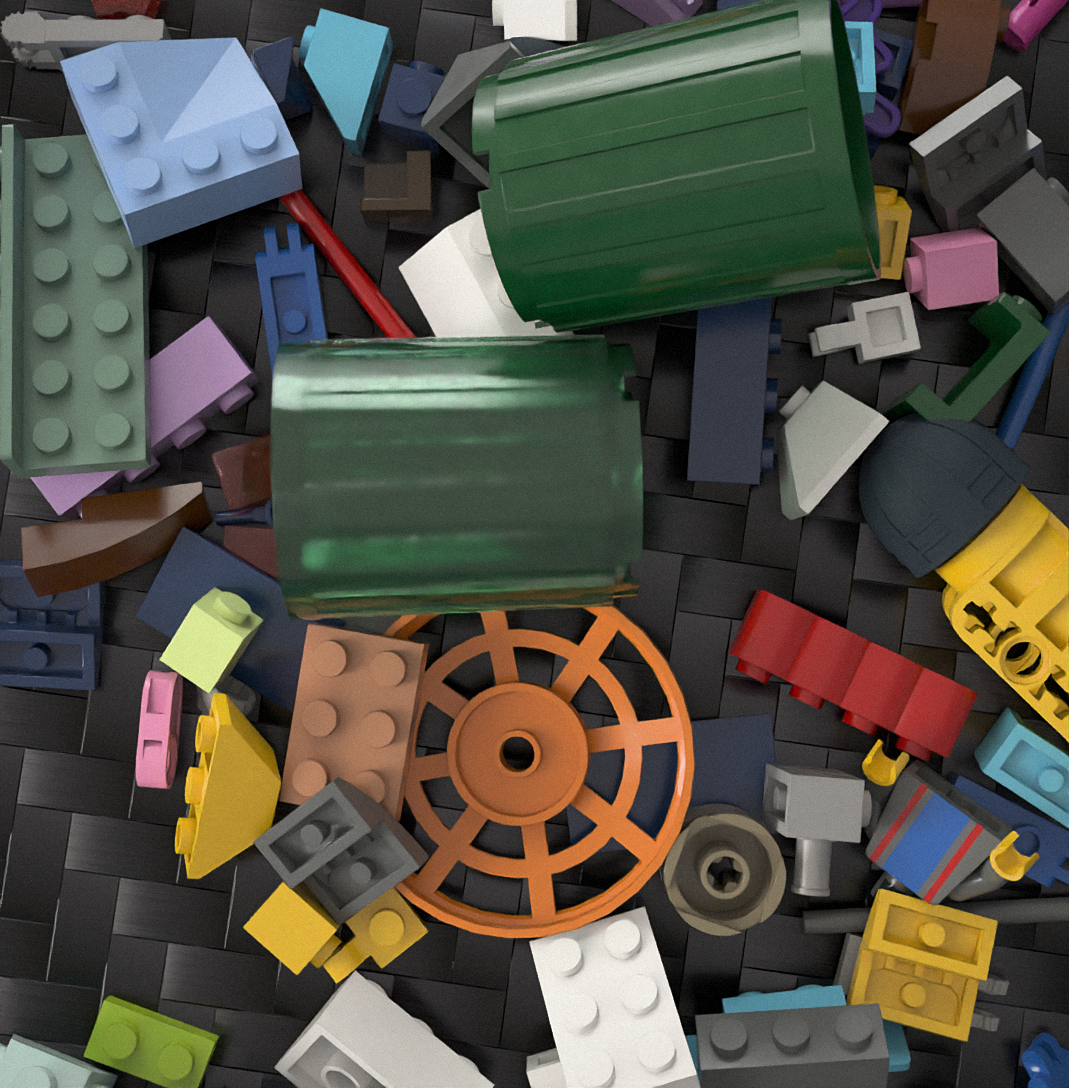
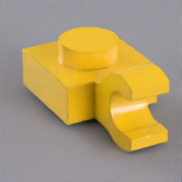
(380, 930)

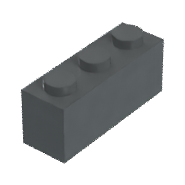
(793, 1048)

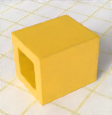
(295, 927)

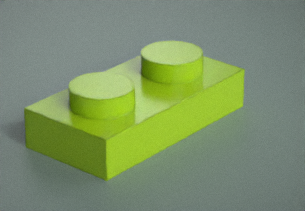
(150, 1045)

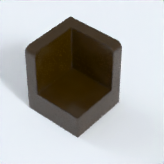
(399, 190)

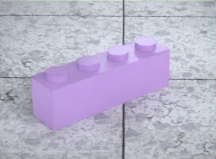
(187, 387)

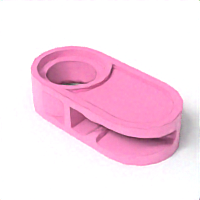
(159, 729)

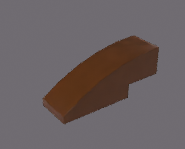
(111, 537)

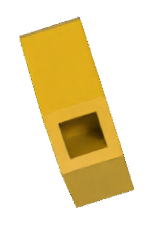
(229, 792)

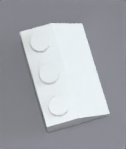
(461, 286)
(373, 1043)

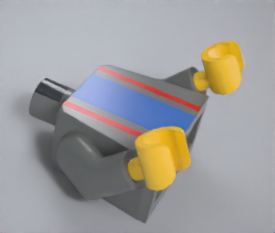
(934, 834)

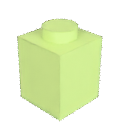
(212, 638)

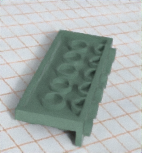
(69, 315)

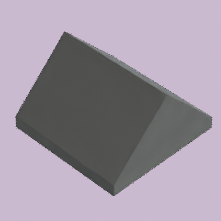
(451, 110)

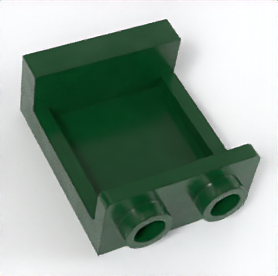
(1013, 334)

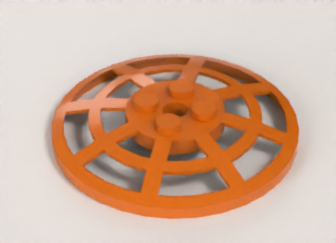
(551, 782)

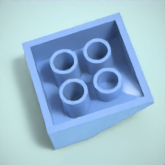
(181, 132)

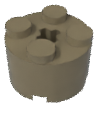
(735, 898)

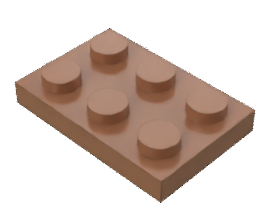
(354, 715)

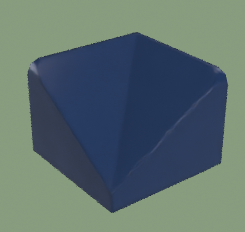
(280, 75)

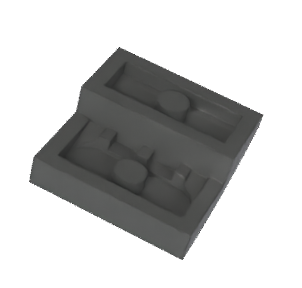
(976, 155)
(341, 849)

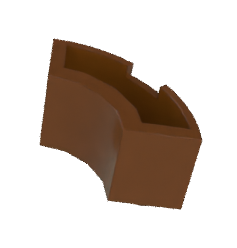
(949, 59)

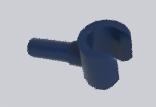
(254, 515)

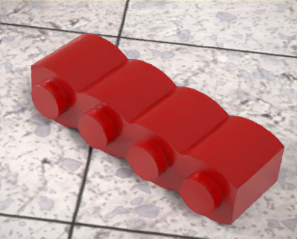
(852, 673)

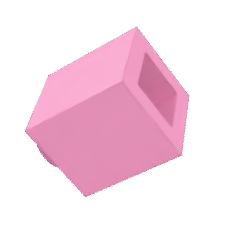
(952, 268)

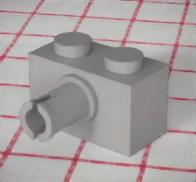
(815, 809)

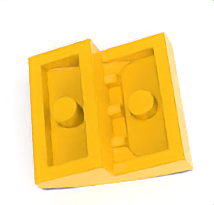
(922, 964)

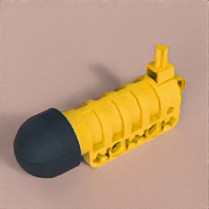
(956, 504)

